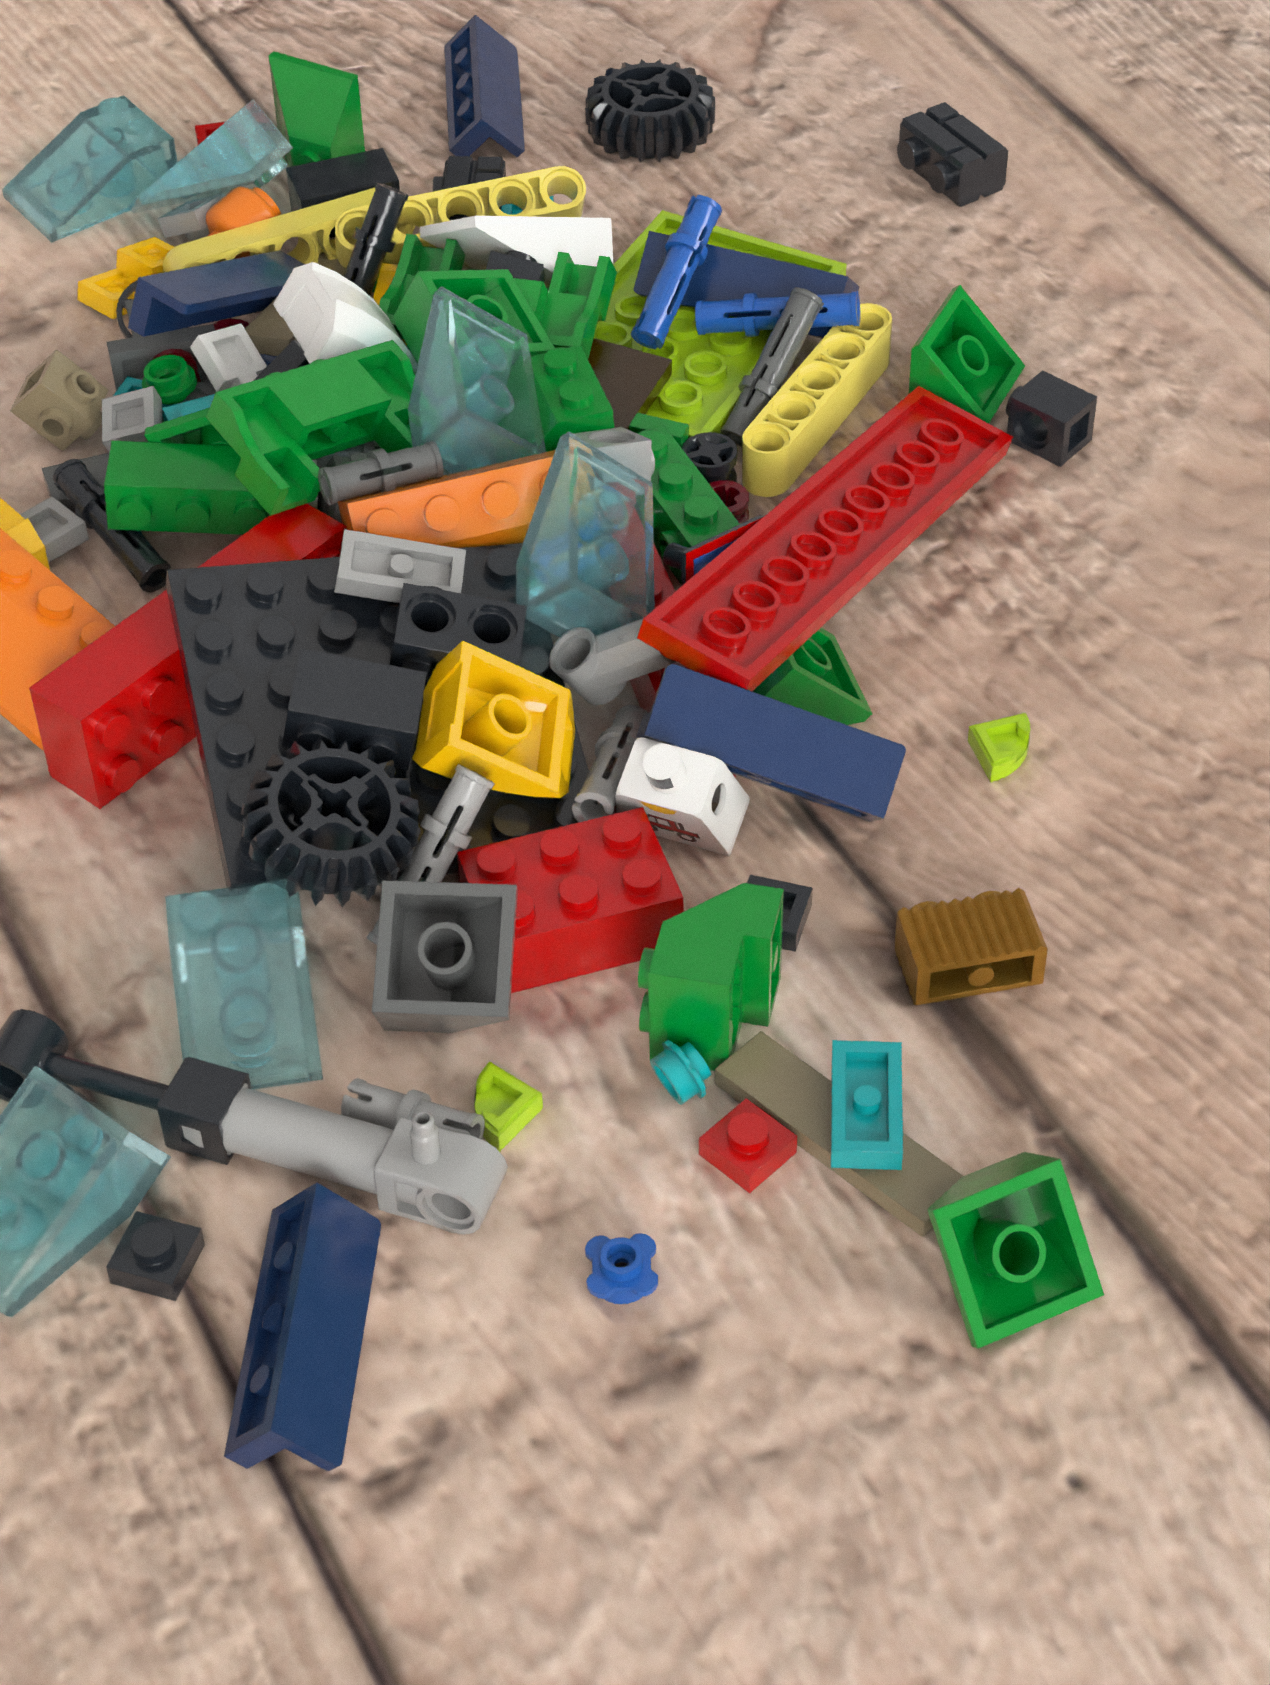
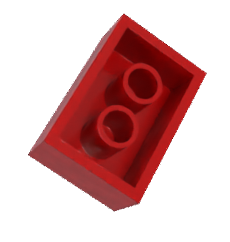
(584, 895)

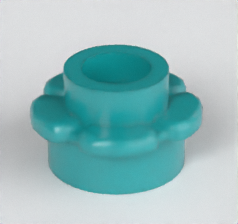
(681, 1071)

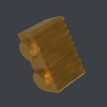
(969, 946)

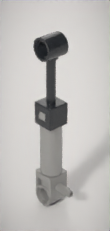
(214, 1113)

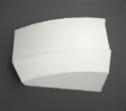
(333, 314)

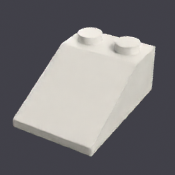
(537, 236)

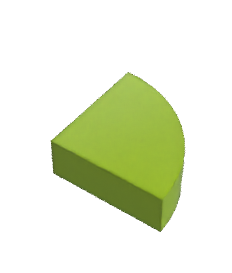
(1000, 744)
(504, 1104)

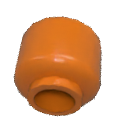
(240, 208)

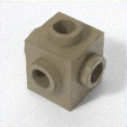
(60, 401)

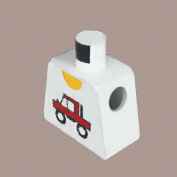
(678, 795)

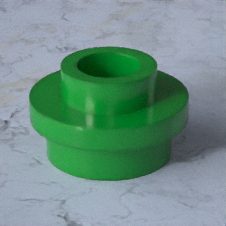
(170, 378)

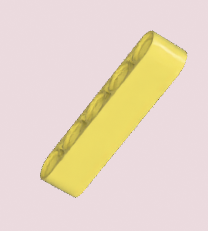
(525, 190)
(309, 224)
(815, 402)

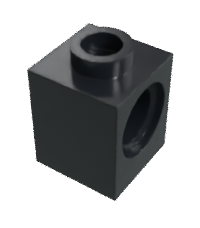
(1051, 418)

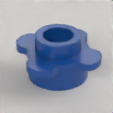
(626, 1283)

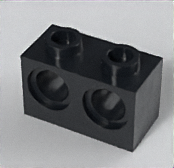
(437, 620)

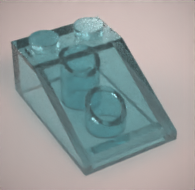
(234, 155)
(92, 169)
(474, 388)
(588, 544)
(245, 982)
(63, 1183)

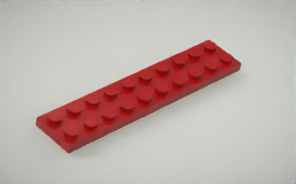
(824, 541)

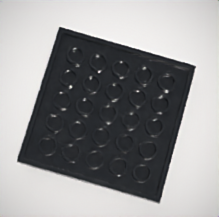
(239, 660)

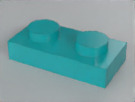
(866, 1105)

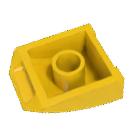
(497, 724)

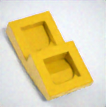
(132, 261)

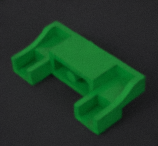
(566, 311)
(312, 413)

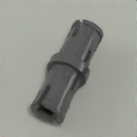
(344, 480)

